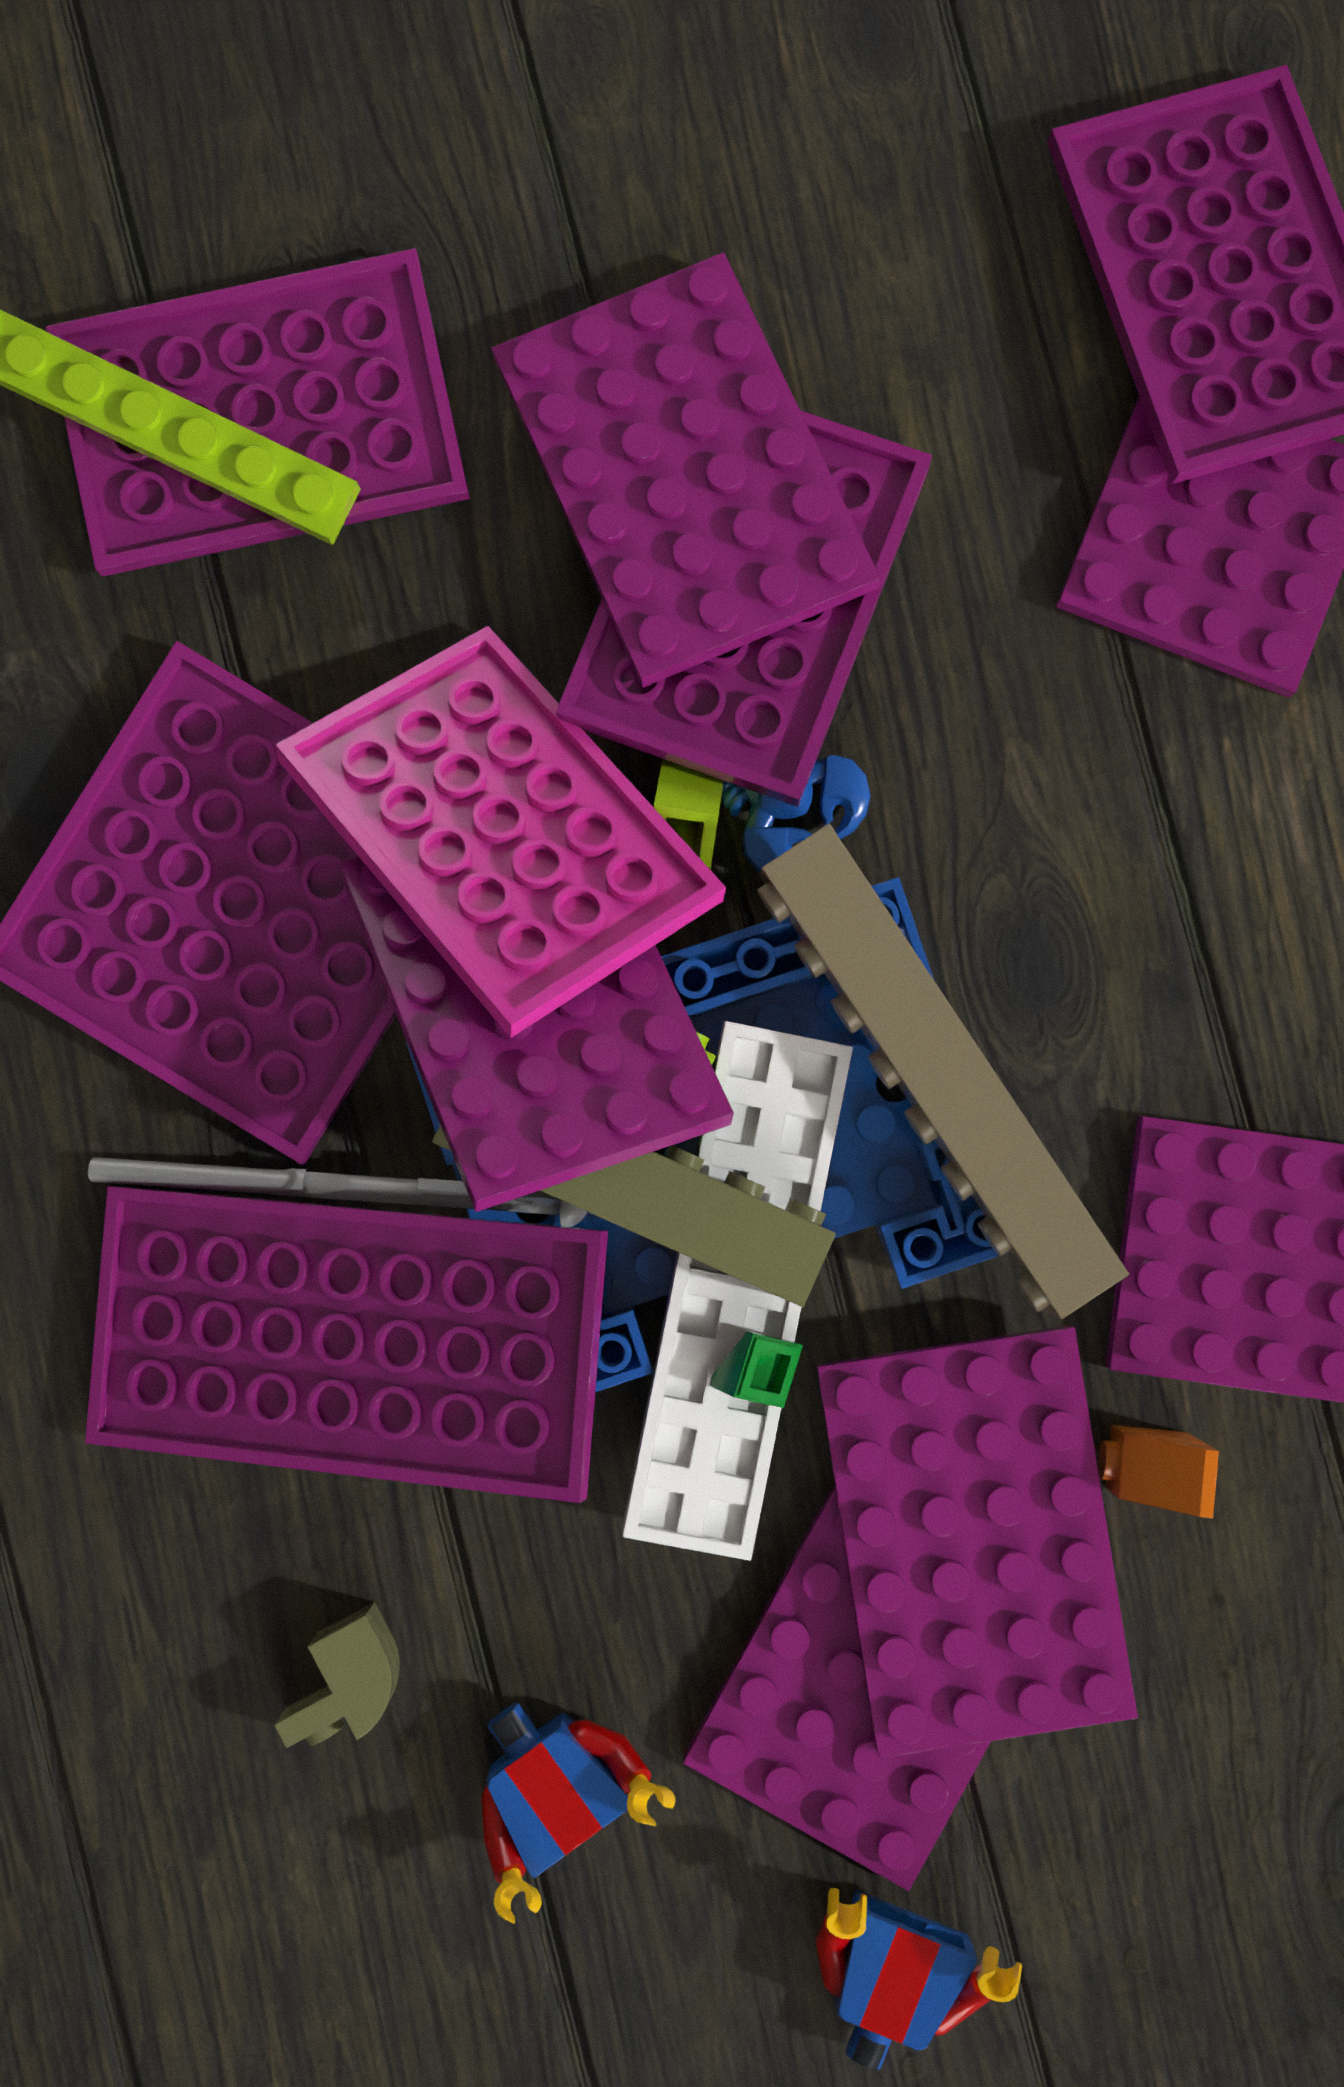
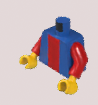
(555, 1794)
(902, 1975)

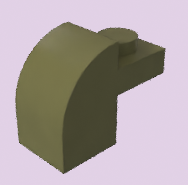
(360, 1674)

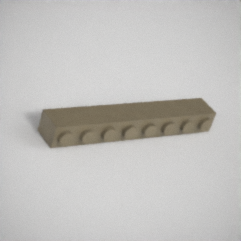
(941, 1073)

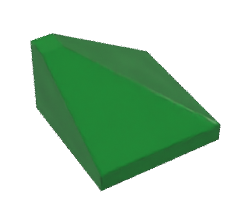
(758, 1369)

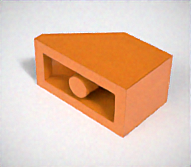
(1160, 1469)

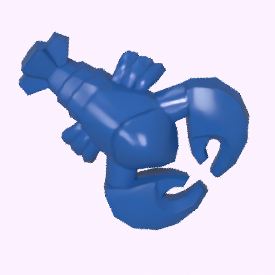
(841, 785)

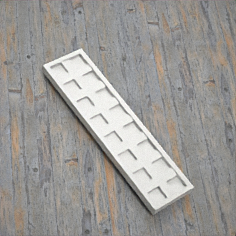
(699, 1449)

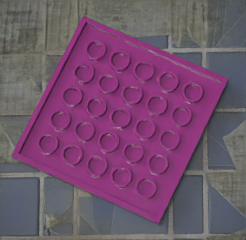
(206, 914)

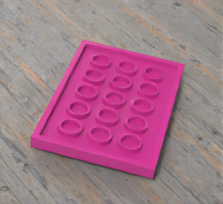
(500, 828)

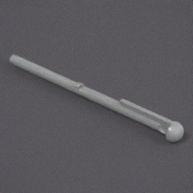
(317, 1185)

